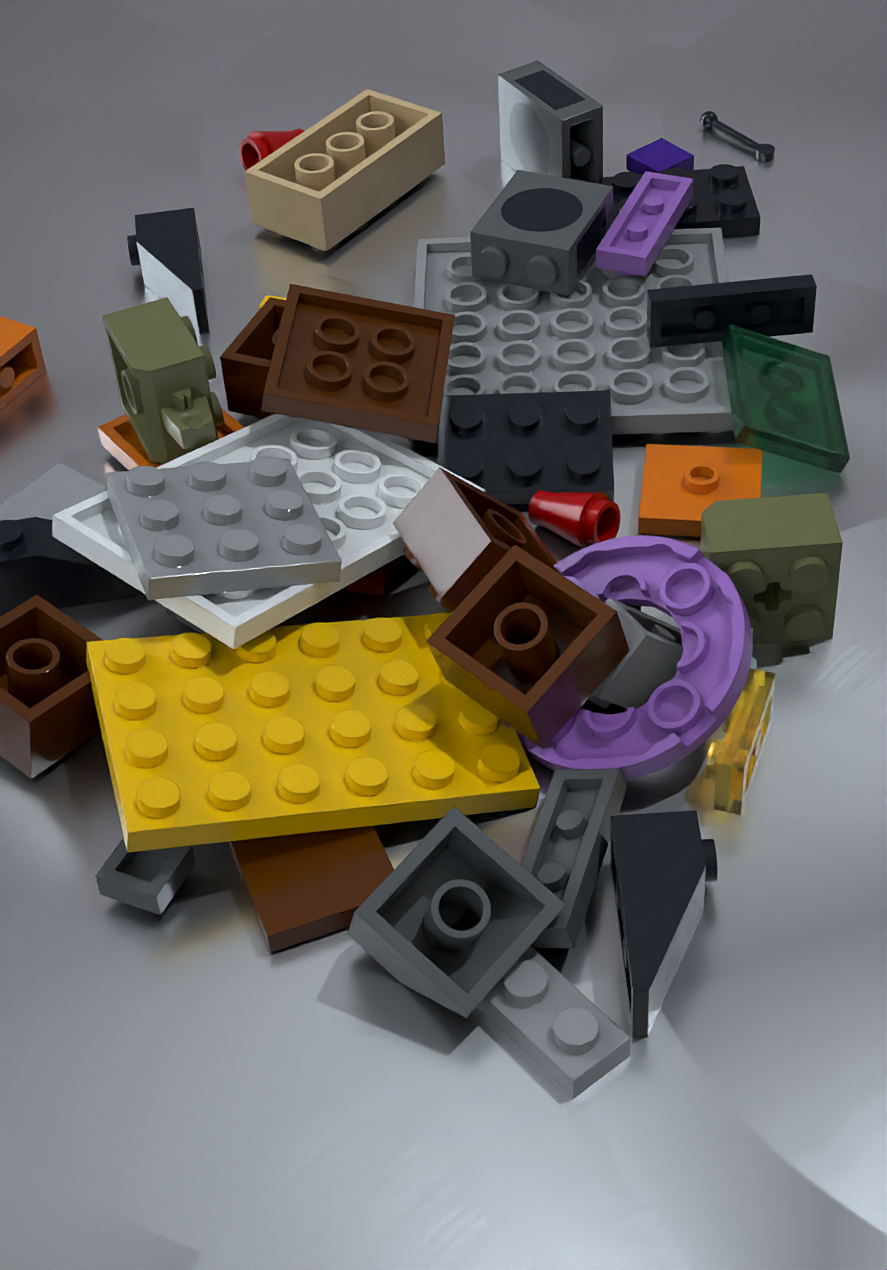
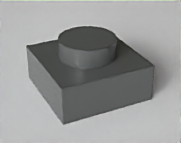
(145, 877)

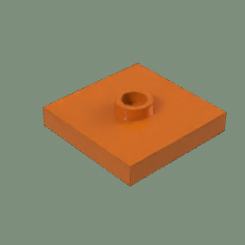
(688, 479)

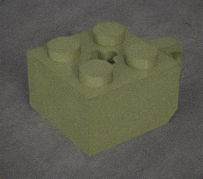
(163, 379)
(781, 561)

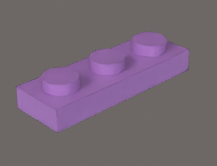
(644, 224)

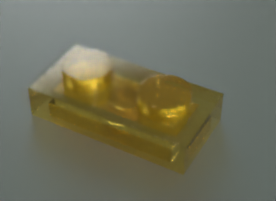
(735, 759)

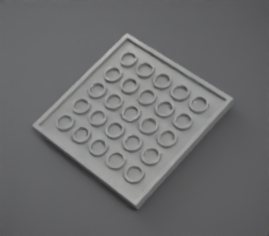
(587, 341)

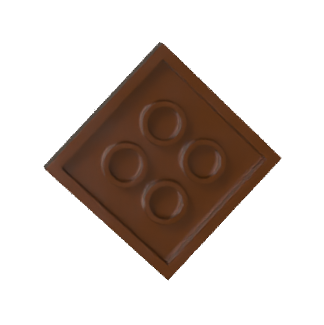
(359, 363)

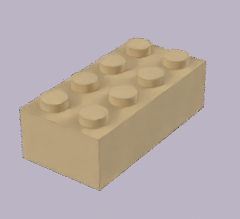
(345, 169)

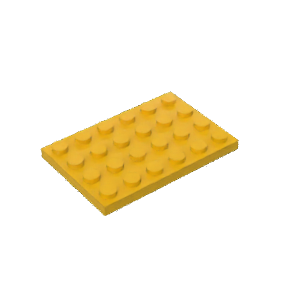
(295, 734)

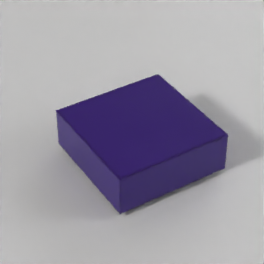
(659, 157)

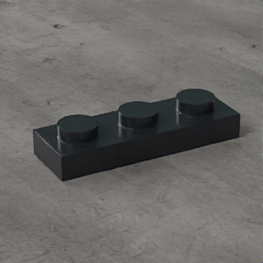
(706, 310)

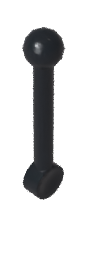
(764, 152)

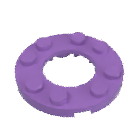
(708, 676)

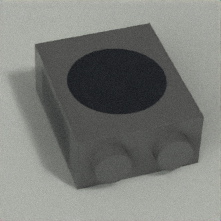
(549, 125)
(541, 232)

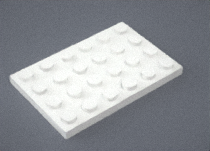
(349, 474)

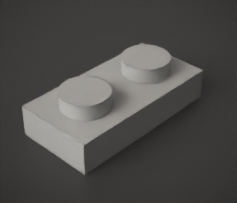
(556, 1024)

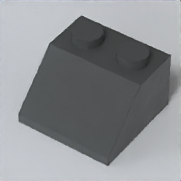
(454, 915)

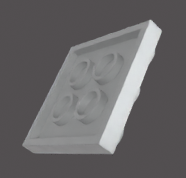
(221, 528)

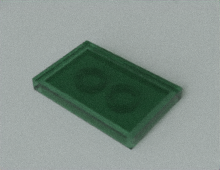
(784, 399)

